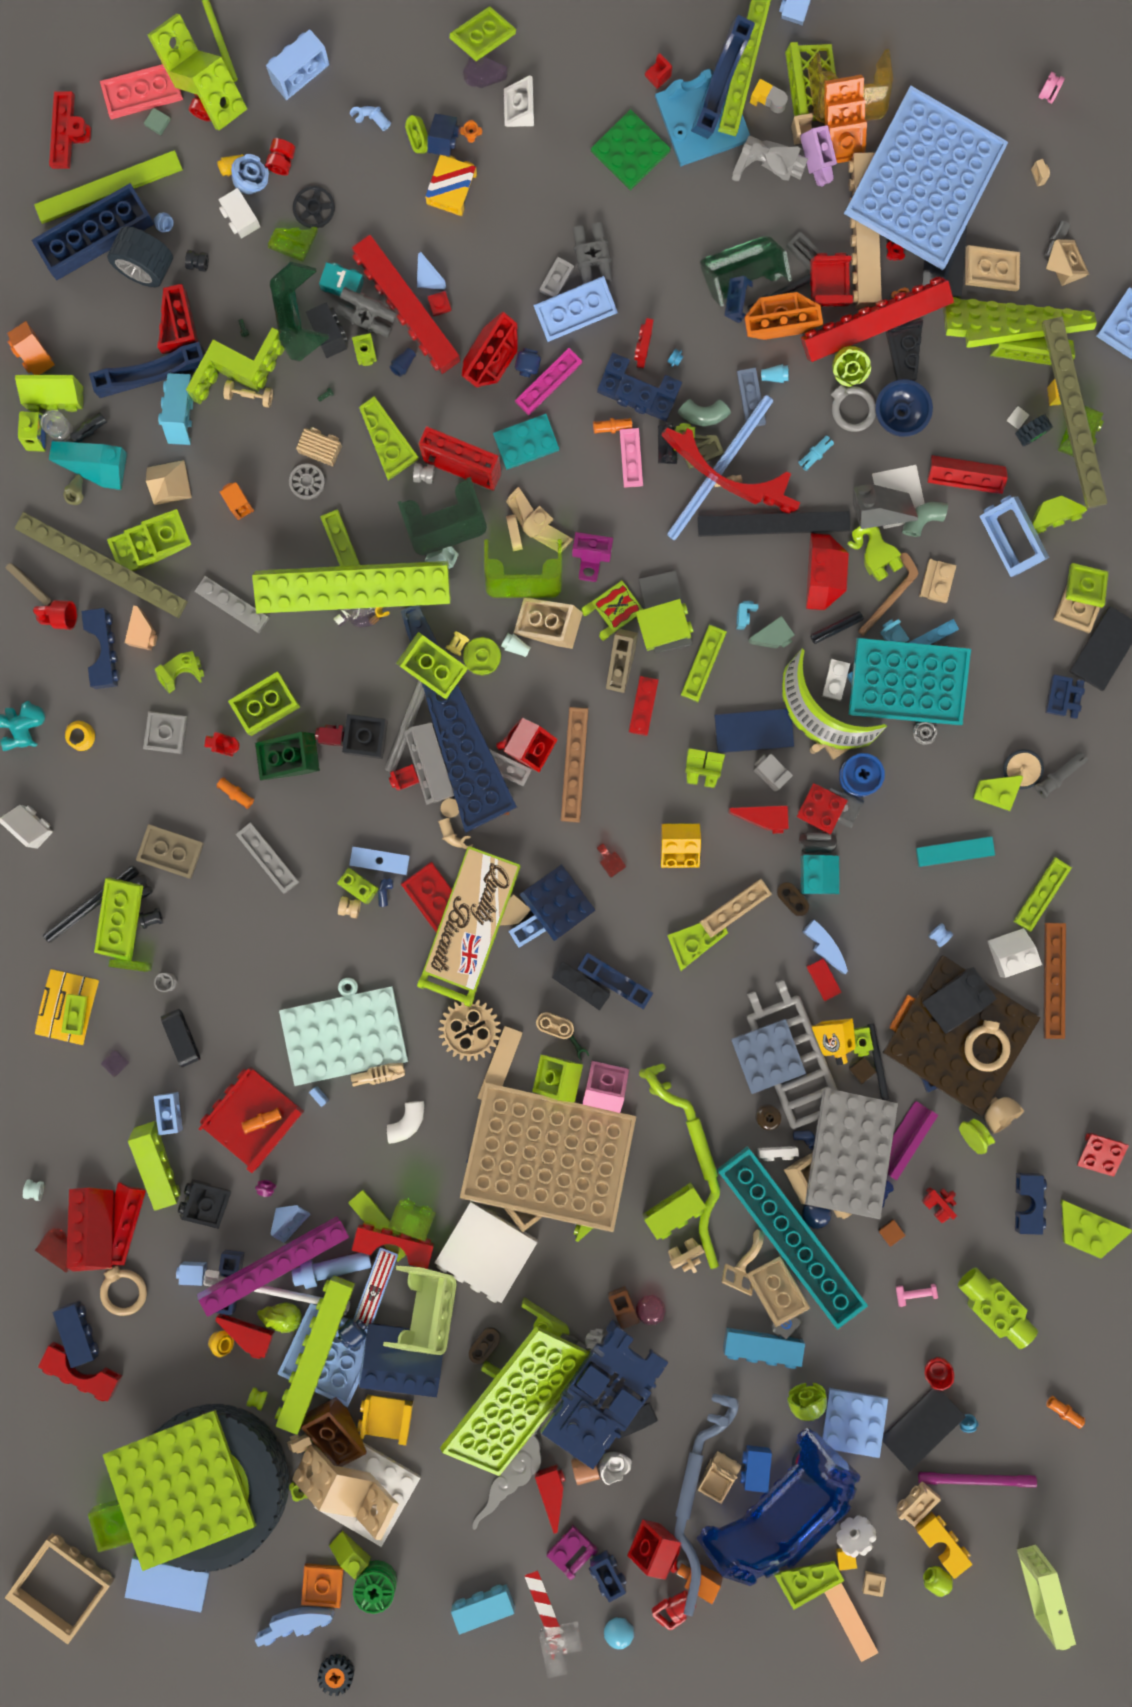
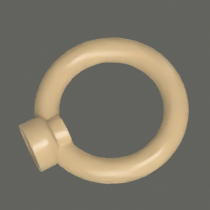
(992, 1028)
(115, 1274)

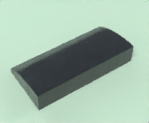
(953, 271)
(922, 1428)

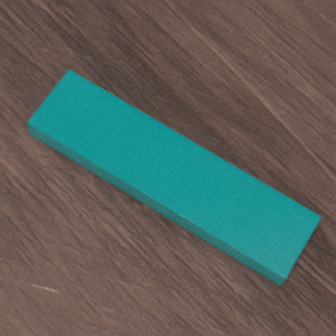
(955, 851)

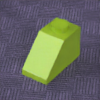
(349, 1555)

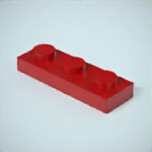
(643, 706)

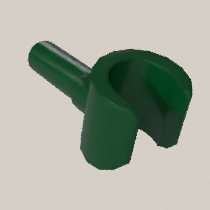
(579, 1049)

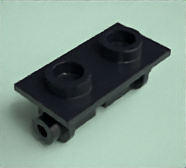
(666, 452)

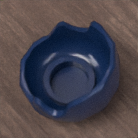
(816, 1216)

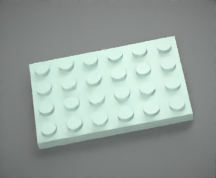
(343, 1035)

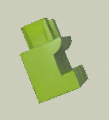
(711, 769)
(358, 886)

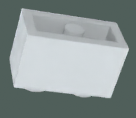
(240, 214)

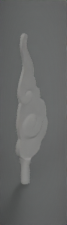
(515, 1474)

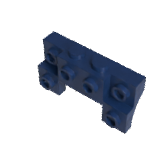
(636, 393)

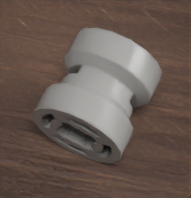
(423, 473)
(161, 982)

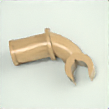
(449, 835)

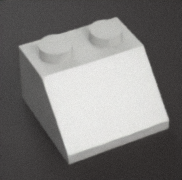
(26, 826)
(1014, 953)

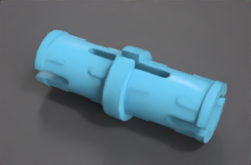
(816, 453)

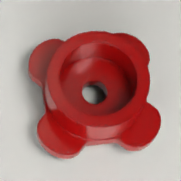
(894, 256)

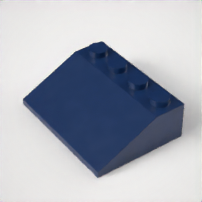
(397, 1369)

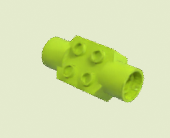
(997, 1308)

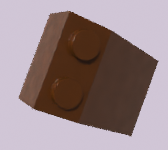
(334, 1432)

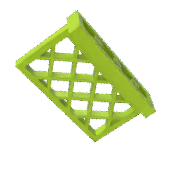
(795, 73)

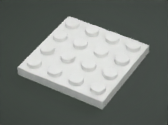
(392, 1476)

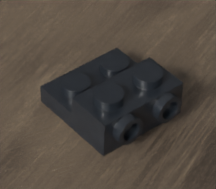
(203, 1203)

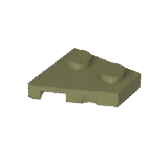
(708, 447)

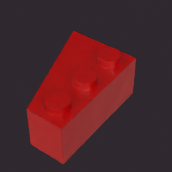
(176, 323)

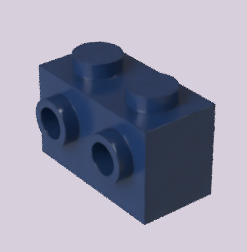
(611, 1582)

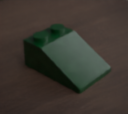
(287, 756)

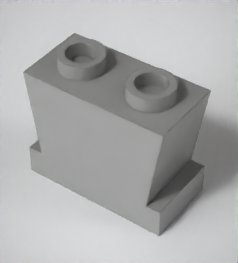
(772, 772)

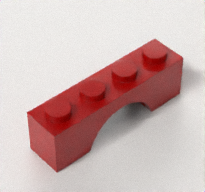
(370, 1238)
(101, 1384)

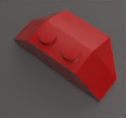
(491, 352)
(825, 571)

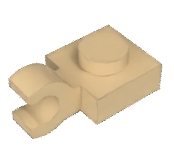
(299, 1444)

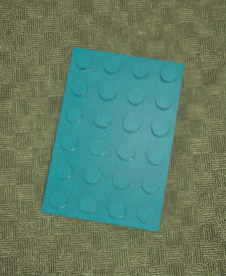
(909, 681)

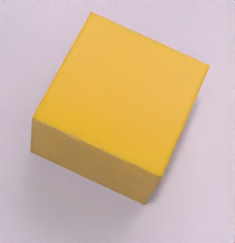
(844, 1561)

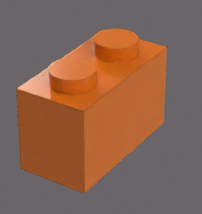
(236, 500)

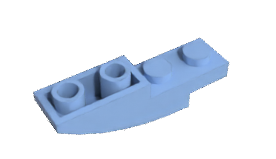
(301, 1620)

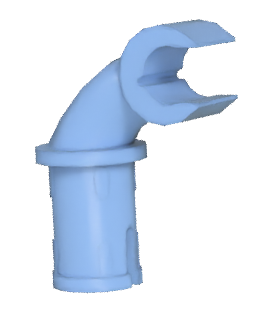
(373, 113)

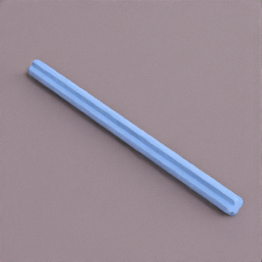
(720, 467)

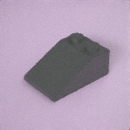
(882, 506)

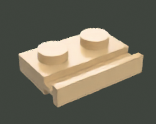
(937, 581)

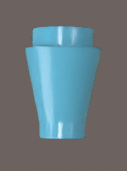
(775, 374)

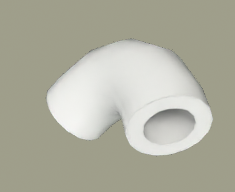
(408, 1124)

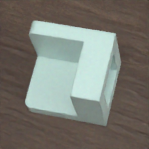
(447, 554)

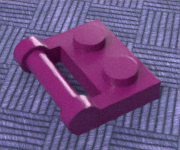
(567, 1547)

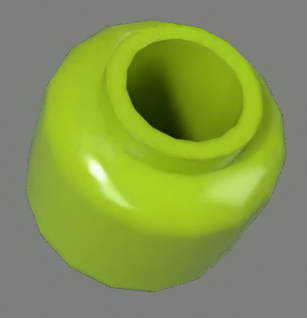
(938, 1581)

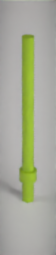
(219, 39)

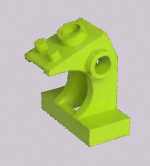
(167, 673)

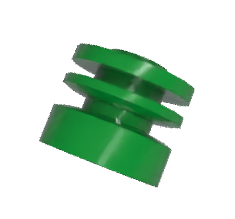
(378, 1576)

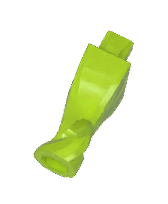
(877, 552)

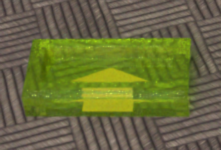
(131, 965)

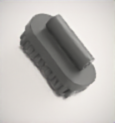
(818, 842)

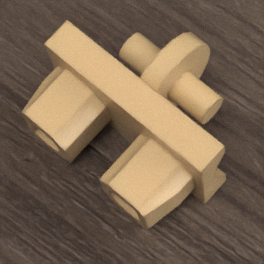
(678, 1259)

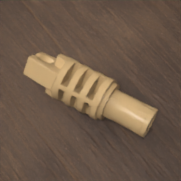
(379, 1074)

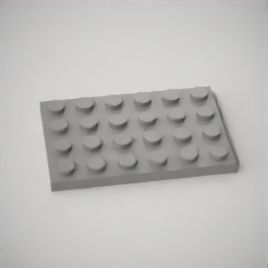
(851, 1153)

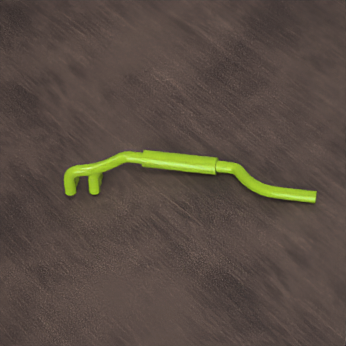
(701, 1148)

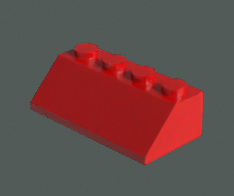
(90, 1229)

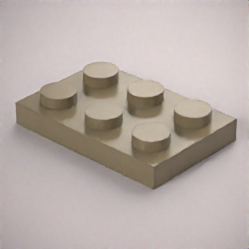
(169, 851)

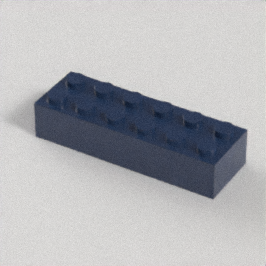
(91, 231)

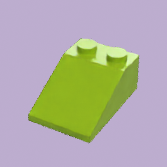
(432, 665)

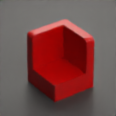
(659, 72)

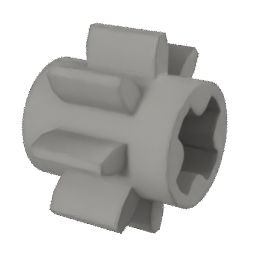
(594, 1337)

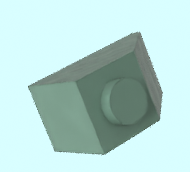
(773, 635)

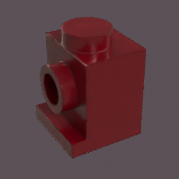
(330, 735)

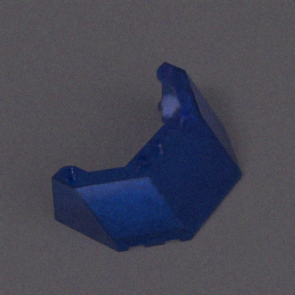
(787, 1518)

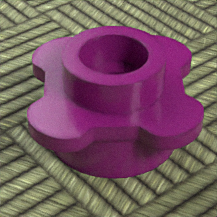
(265, 1188)

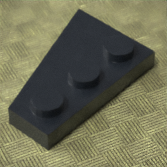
(904, 349)

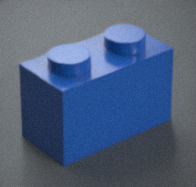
(756, 1468)

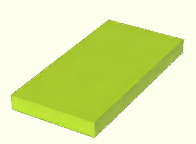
(118, 919)

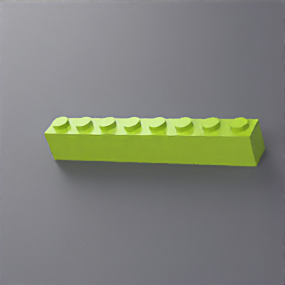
(315, 1354)

